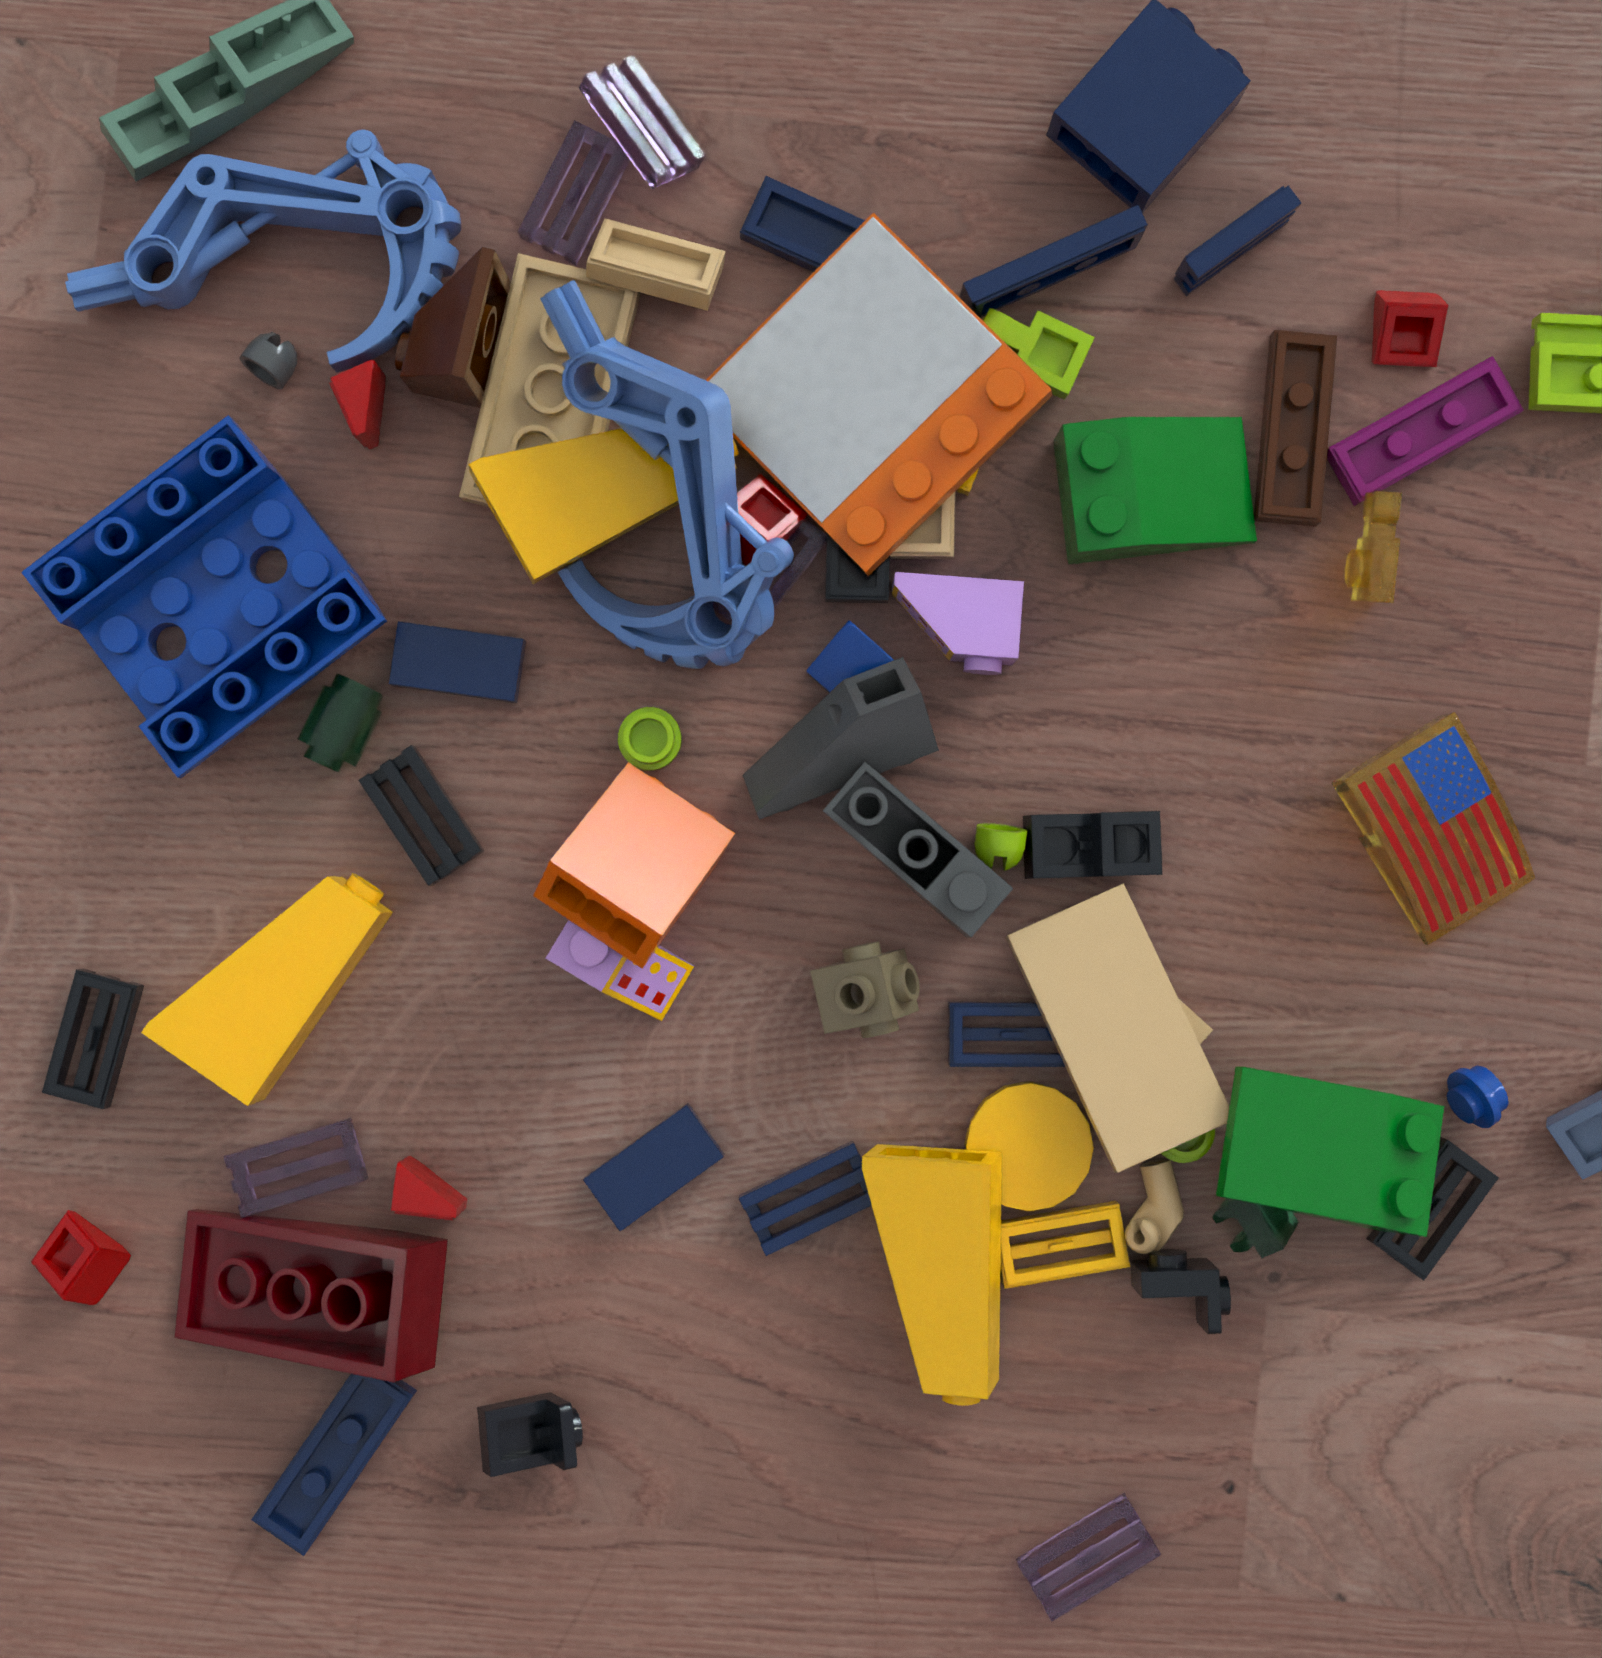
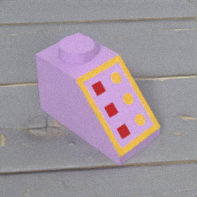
(966, 617)
(603, 968)

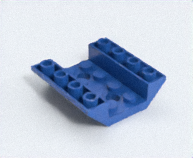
(187, 557)

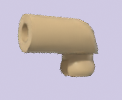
(1160, 1211)

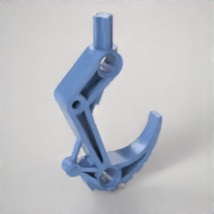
(200, 229)
(692, 431)

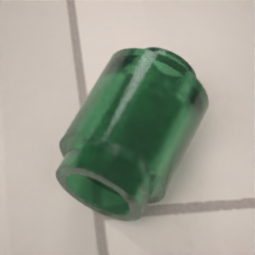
(341, 723)

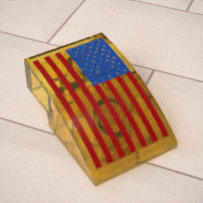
(1436, 827)

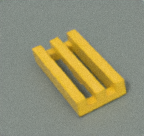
(1070, 1268)

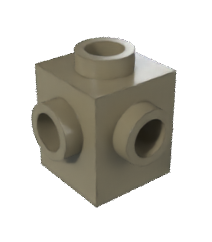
(866, 990)

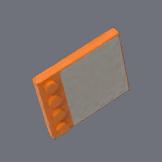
(875, 393)

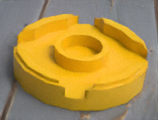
(1041, 1142)

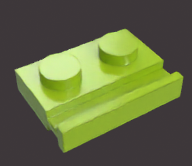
(1566, 363)

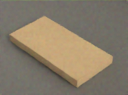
(524, 386)
(1119, 1028)

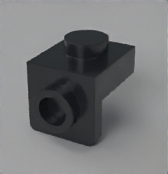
(1174, 1275)
(528, 1434)

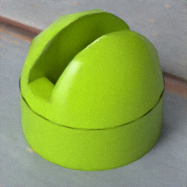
(1000, 841)

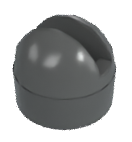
(270, 360)

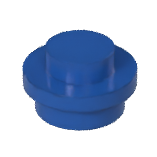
(1476, 1096)

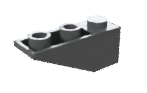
(863, 719)
(917, 850)

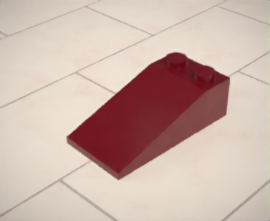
(313, 1292)

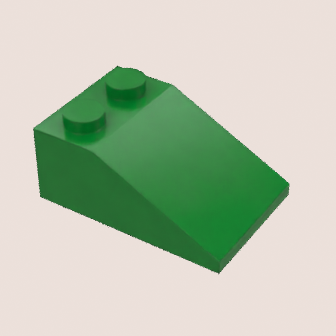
(1153, 486)
(1330, 1151)

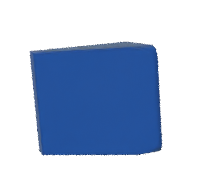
(846, 656)

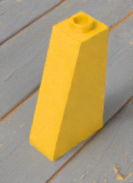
(573, 496)
(269, 994)
(944, 1257)

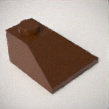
(456, 333)

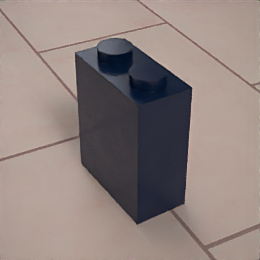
(1148, 105)

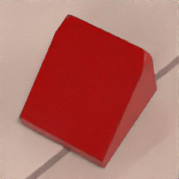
(1407, 328)
(361, 399)
(767, 512)
(424, 1193)
(80, 1260)

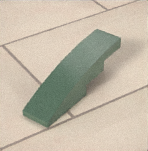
(229, 84)

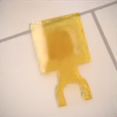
(1373, 565)

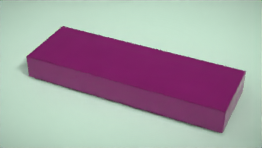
(1423, 430)

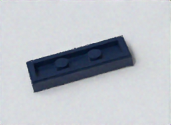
(1054, 262)
(332, 1459)

